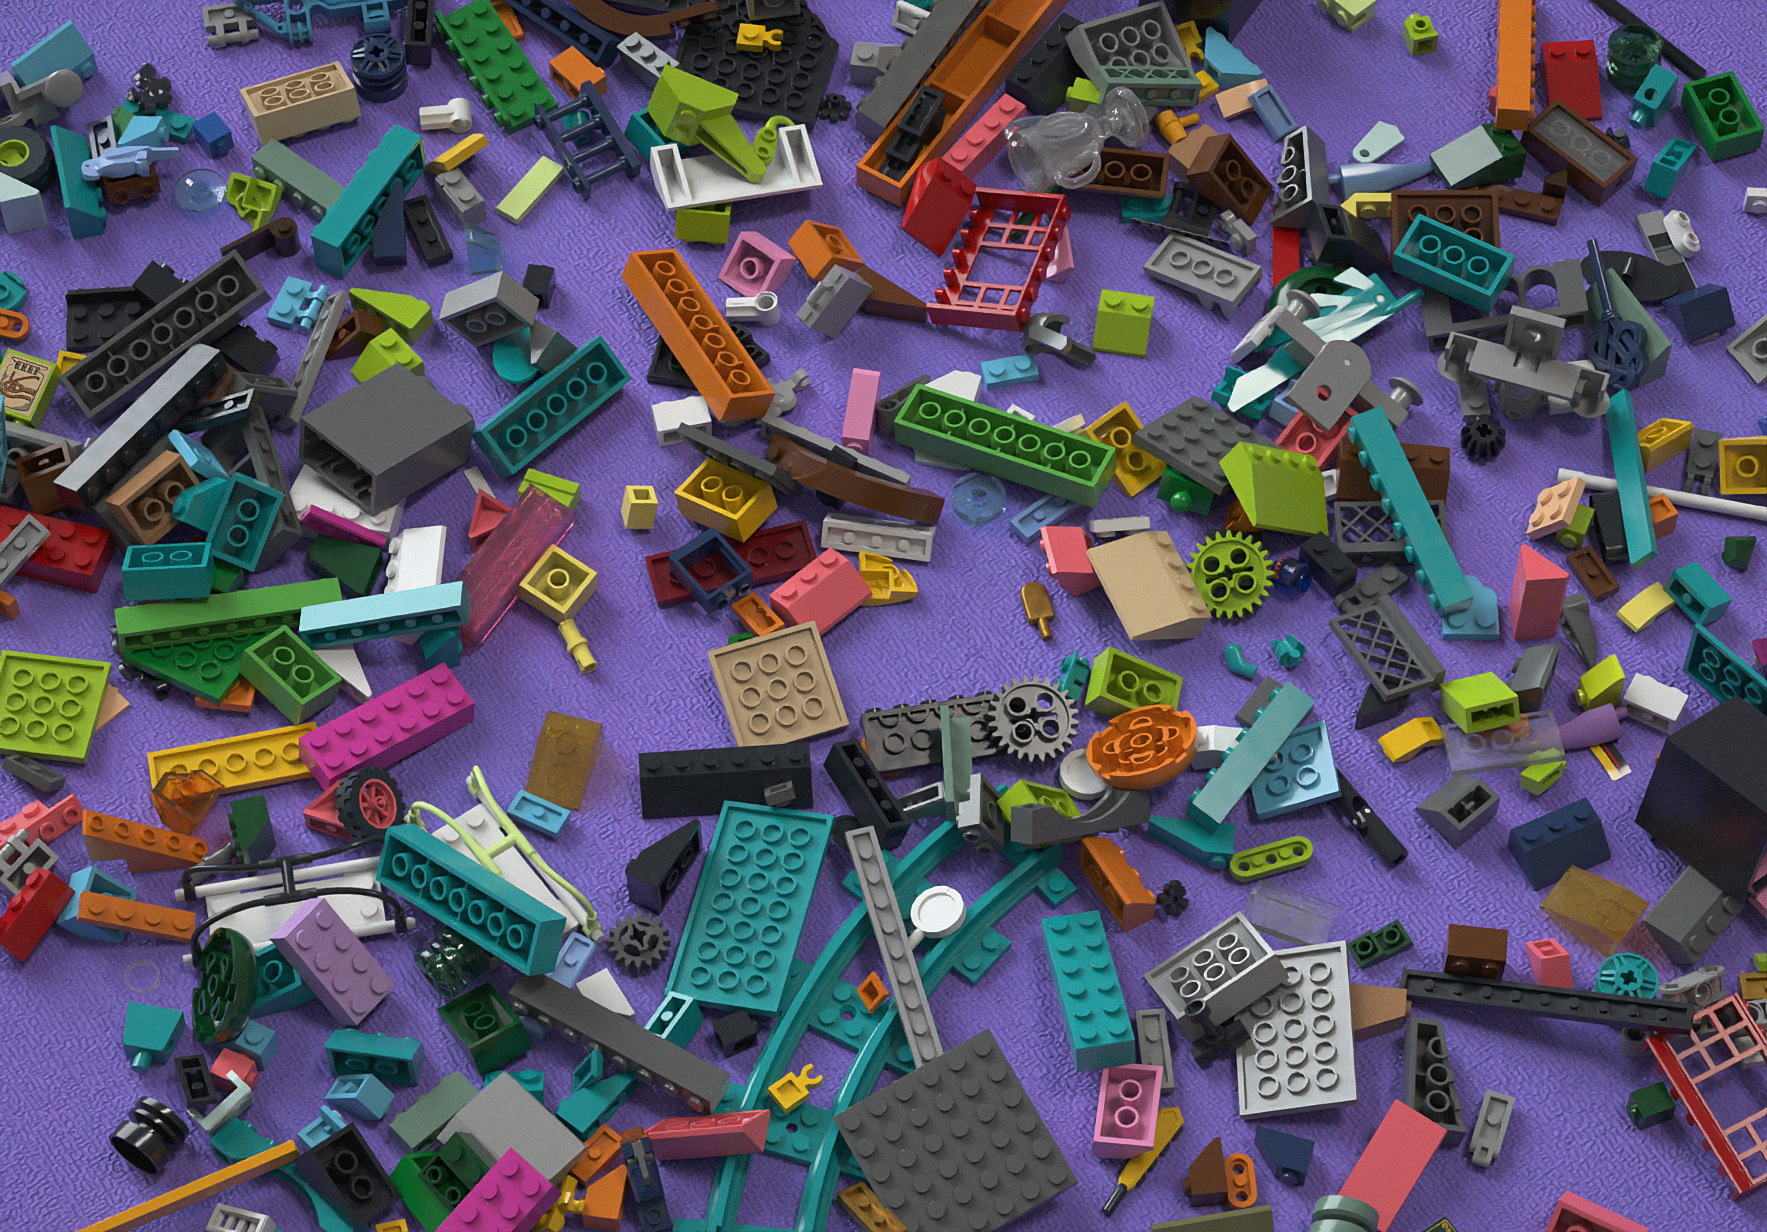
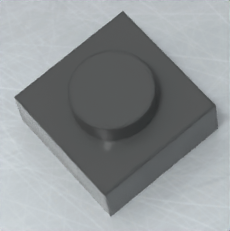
(780, 794)

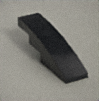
(912, 133)

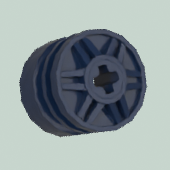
(379, 67)

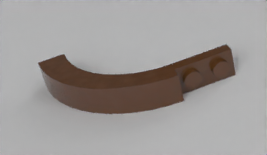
(650, 27)
(854, 486)

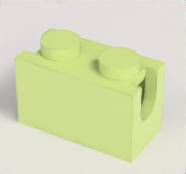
(1349, 12)

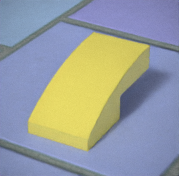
(1645, 607)

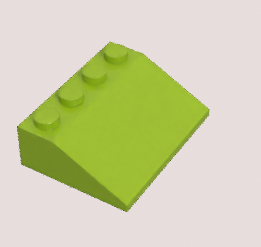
(1278, 488)

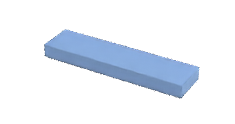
(569, 967)

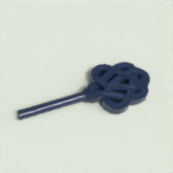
(1615, 336)

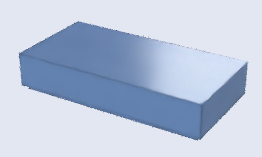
(1273, 112)

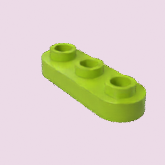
(1279, 851)

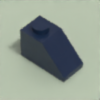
(1285, 1154)

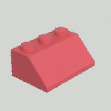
(821, 592)
(1581, 1215)

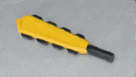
(1134, 1172)

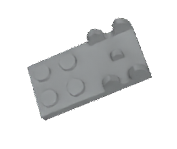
(1204, 271)

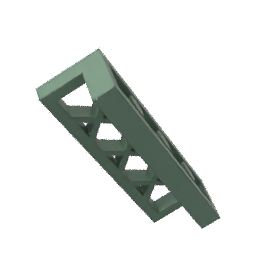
(1150, 89)
(956, 760)

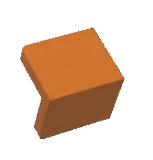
(1663, 515)

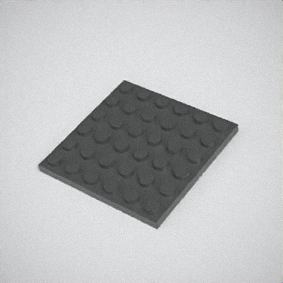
(956, 1143)

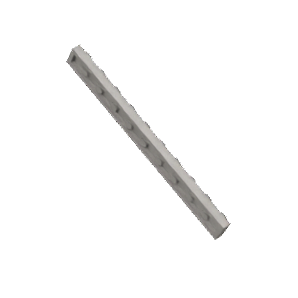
(894, 945)

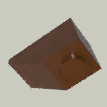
(354, 335)
(1207, 1177)

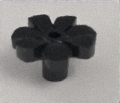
(835, 107)
(1173, 898)

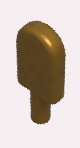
(1038, 607)

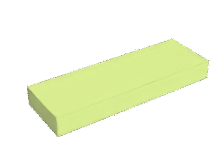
(530, 190)

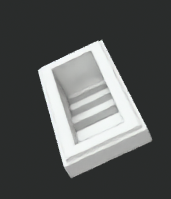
(258, 1221)

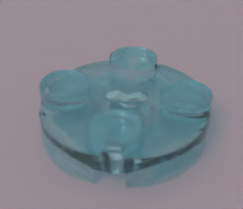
(978, 512)

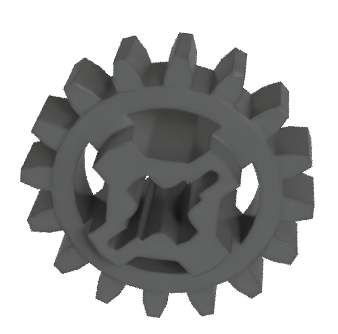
(630, 951)

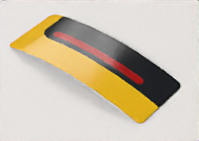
(1611, 760)

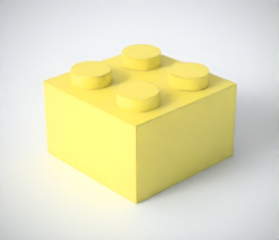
(558, 585)

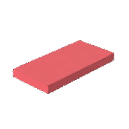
(1394, 1162)

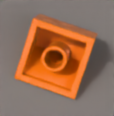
(821, 247)

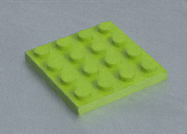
(50, 705)

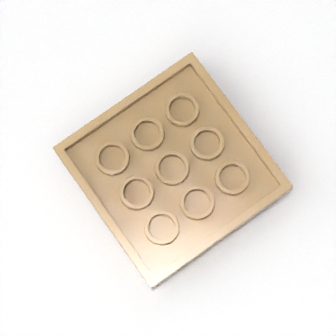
(778, 687)

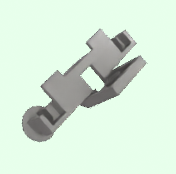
(39, 98)

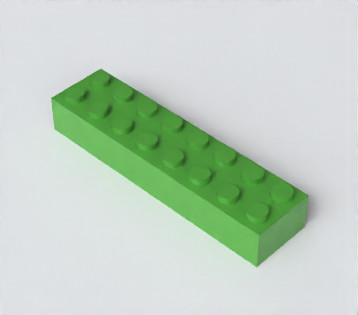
(1005, 445)

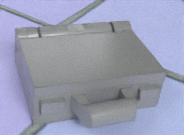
(834, 301)

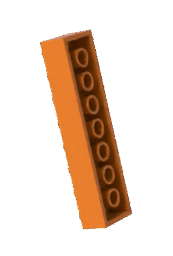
(698, 335)

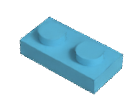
(1009, 371)
(538, 814)

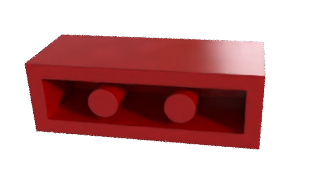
(32, 913)

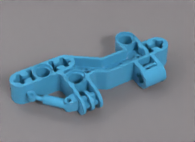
(374, 14)

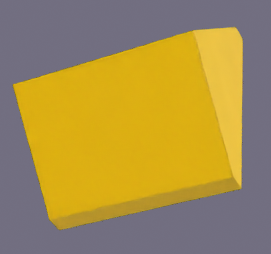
(1663, 441)

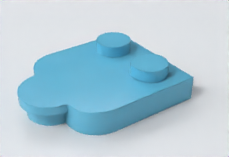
(1478, 620)

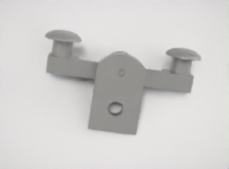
(1338, 368)

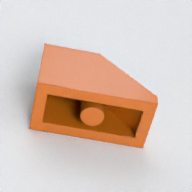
(606, 1201)

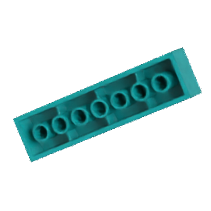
(471, 899)

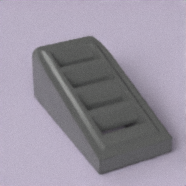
(924, 801)

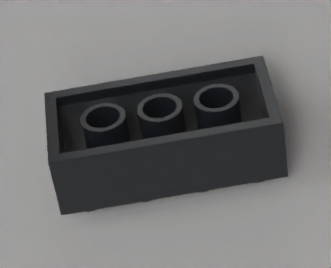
(1046, 70)

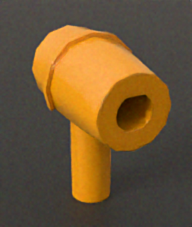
(1173, 127)

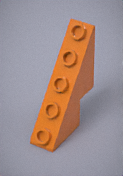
(141, 845)

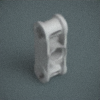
(1696, 988)

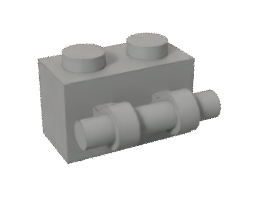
(31, 858)

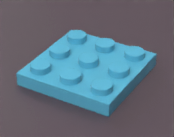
(1300, 776)

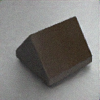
(1556, 185)

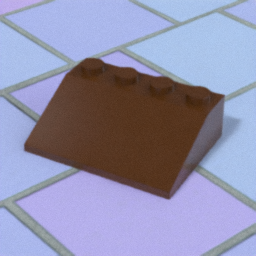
(1464, 210)

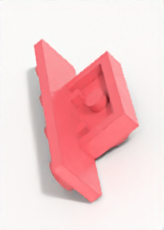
(42, 822)

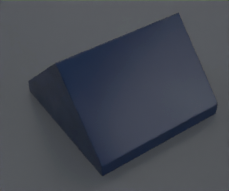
(1701, 311)

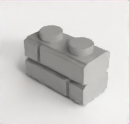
(460, 197)

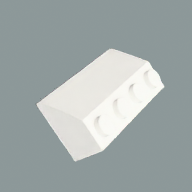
(415, 563)

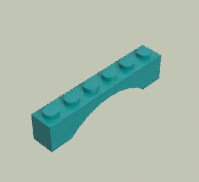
(240, 1141)

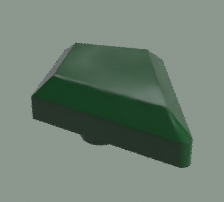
(1738, 551)

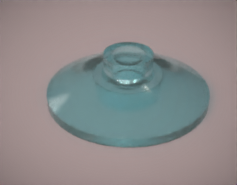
(200, 182)

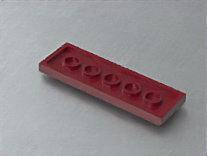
(769, 553)

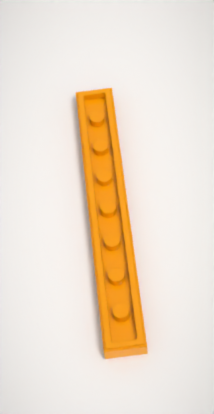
(198, 1189)

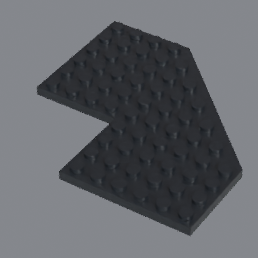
(768, 81)

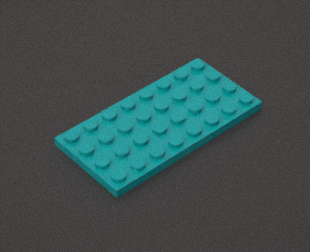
(751, 908)

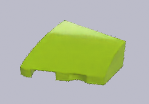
(253, 198)

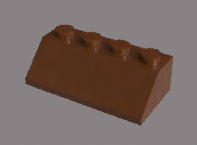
(1129, 173)
(1428, 463)

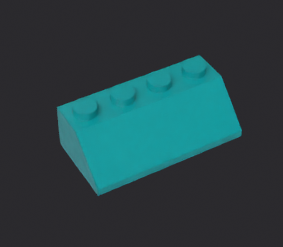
(79, 195)

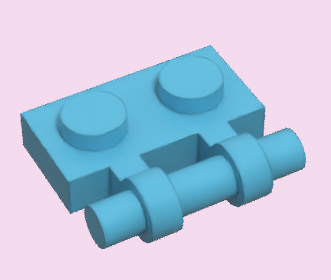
(291, 302)

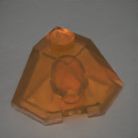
(184, 799)

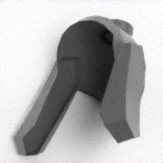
(1044, 335)

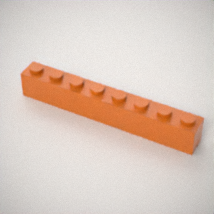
(1515, 64)

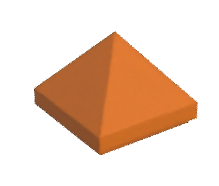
(872, 992)

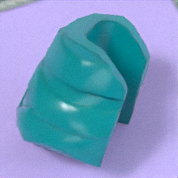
(1289, 651)

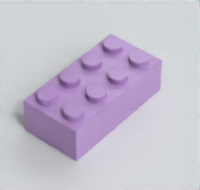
(332, 961)

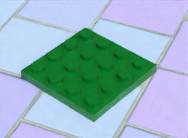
(198, 667)

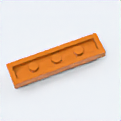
(136, 917)

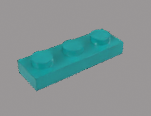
(179, 125)

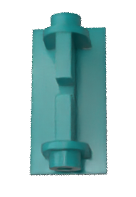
(1073, 670)

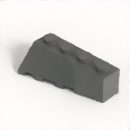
(1302, 179)

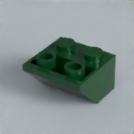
(251, 830)
(457, 1169)

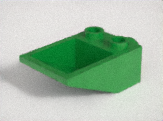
(1185, 493)

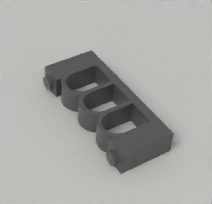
(1563, 277)
(261, 462)

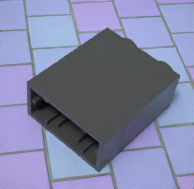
(386, 438)

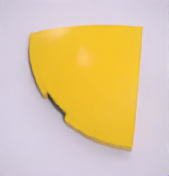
(885, 580)

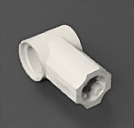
(453, 116)
(761, 308)

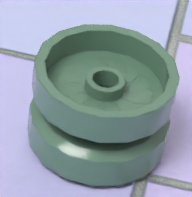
(1343, 1214)

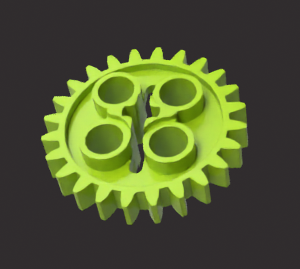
(1223, 551)

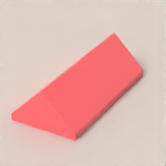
(1536, 596)
(709, 1135)

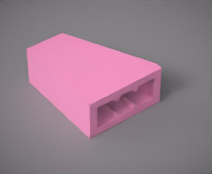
(861, 410)

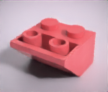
(1068, 558)

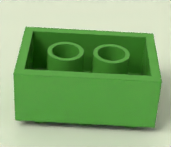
(290, 674)

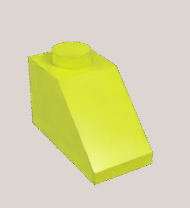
(1601, 685)

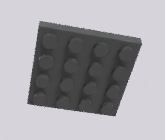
(1196, 440)
(739, 460)

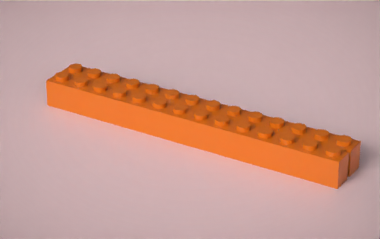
(968, 80)

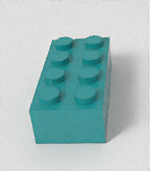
(1453, 263)

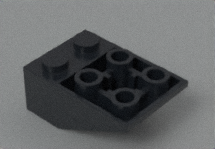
(1345, 239)

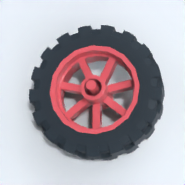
(381, 800)

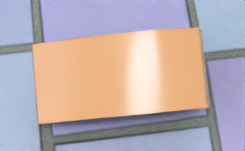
(1235, 101)

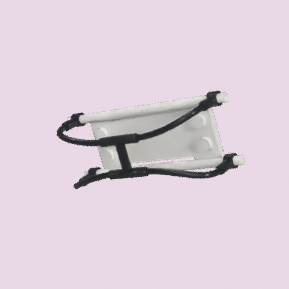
(261, 913)

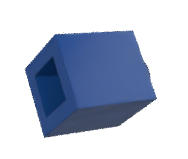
(213, 135)

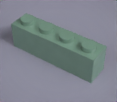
(300, 179)

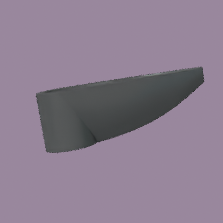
(892, 404)
(1579, 628)

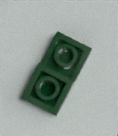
(1381, 945)

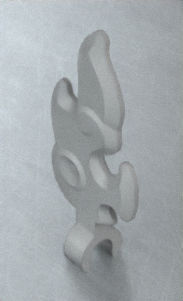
(784, 398)

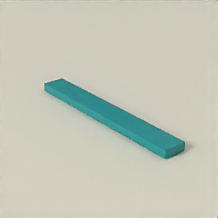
(1631, 479)

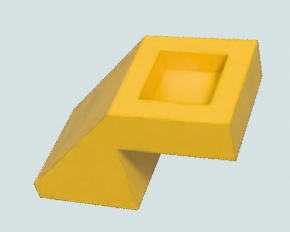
(1410, 738)

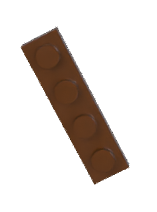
(1524, 203)

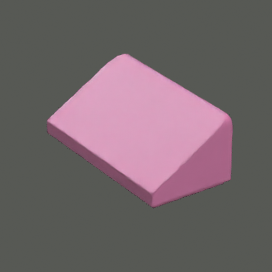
(1063, 259)

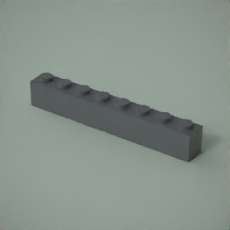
(620, 1041)

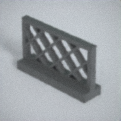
(1366, 551)
(1405, 643)

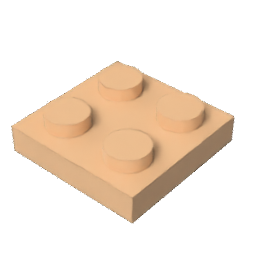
(1555, 508)

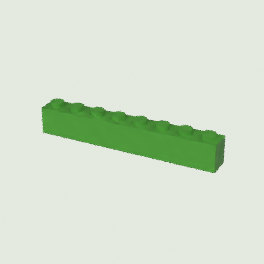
(220, 614)

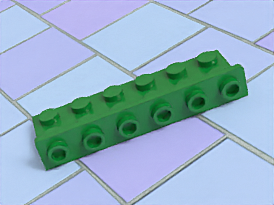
(494, 64)

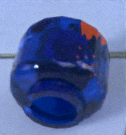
(1291, 576)

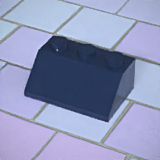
(1557, 841)

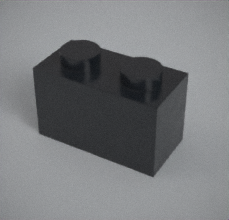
(1328, 564)

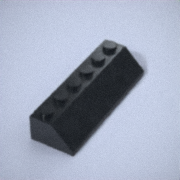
(701, 779)

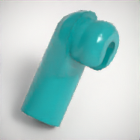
(1236, 662)

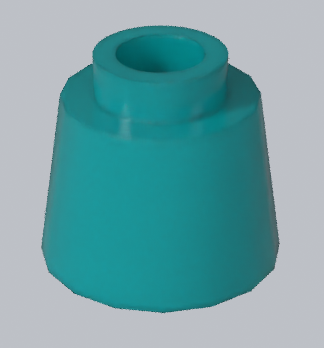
(575, 119)

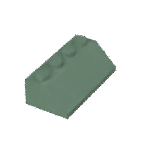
(1629, 308)

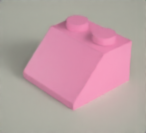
(756, 265)

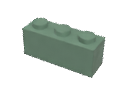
(423, 1122)

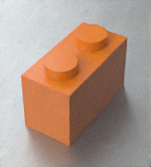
(574, 68)

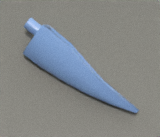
(1375, 177)

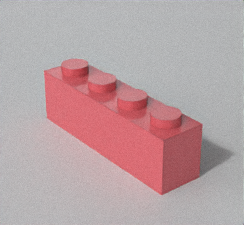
(985, 137)

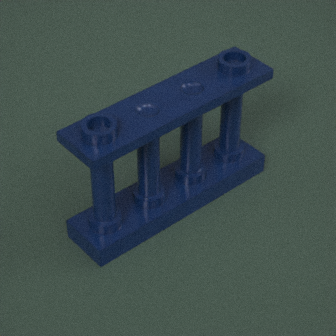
(600, 120)

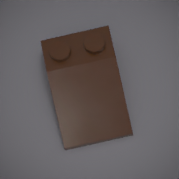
(1229, 178)

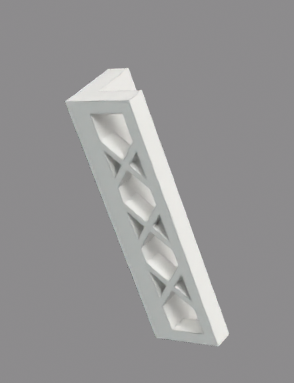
(878, 536)

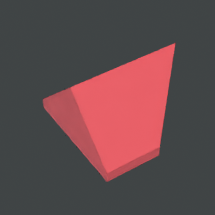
(485, 518)
(322, 814)

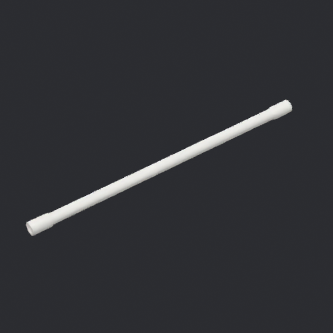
(1674, 497)

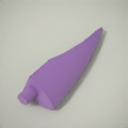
(1593, 727)

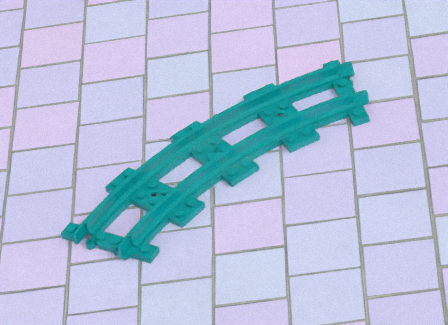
(819, 999)

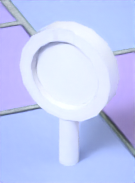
(1079, 778)
(936, 914)

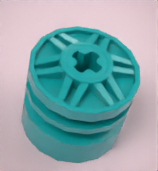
(1630, 970)

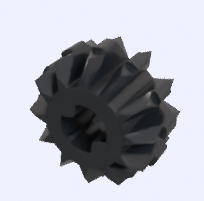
(1482, 438)

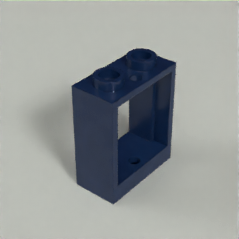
(700, 549)

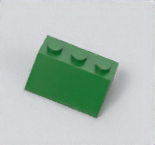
(415, 1194)

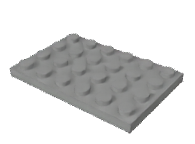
(1300, 1037)

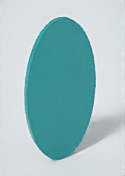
(513, 357)

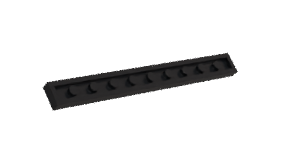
(1548, 1001)

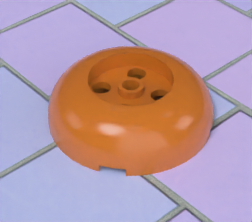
(1144, 747)

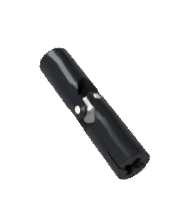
(1369, 824)

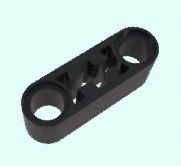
(1609, 527)

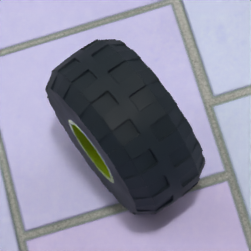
(27, 157)

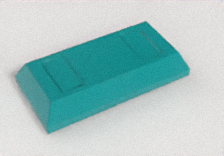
(588, 1071)

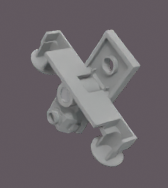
(1527, 367)

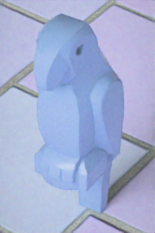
(126, 161)

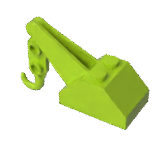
(700, 112)

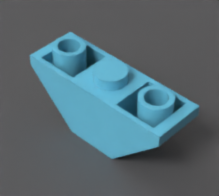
(1227, 64)

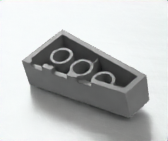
(1428, 1078)

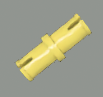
(577, 646)

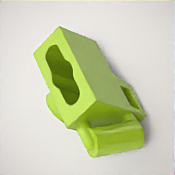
(1541, 776)

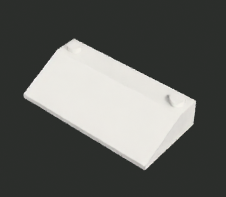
(714, 181)

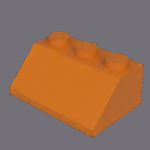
(1116, 882)

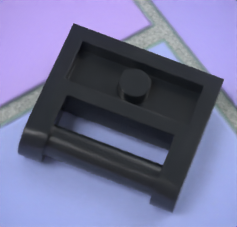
(1200, 211)

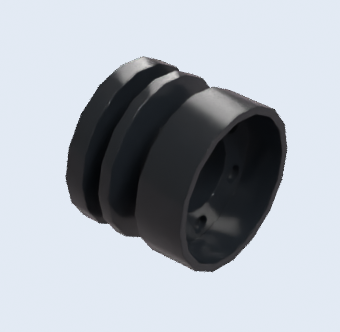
(149, 1135)

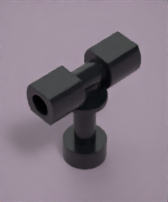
(1215, 1037)

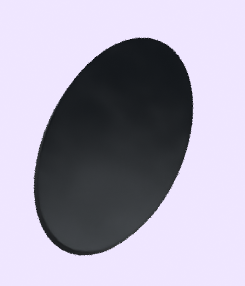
(1642, 275)

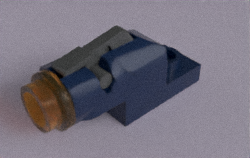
(645, 1180)

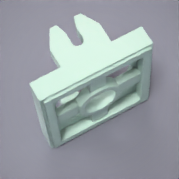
(232, 1106)

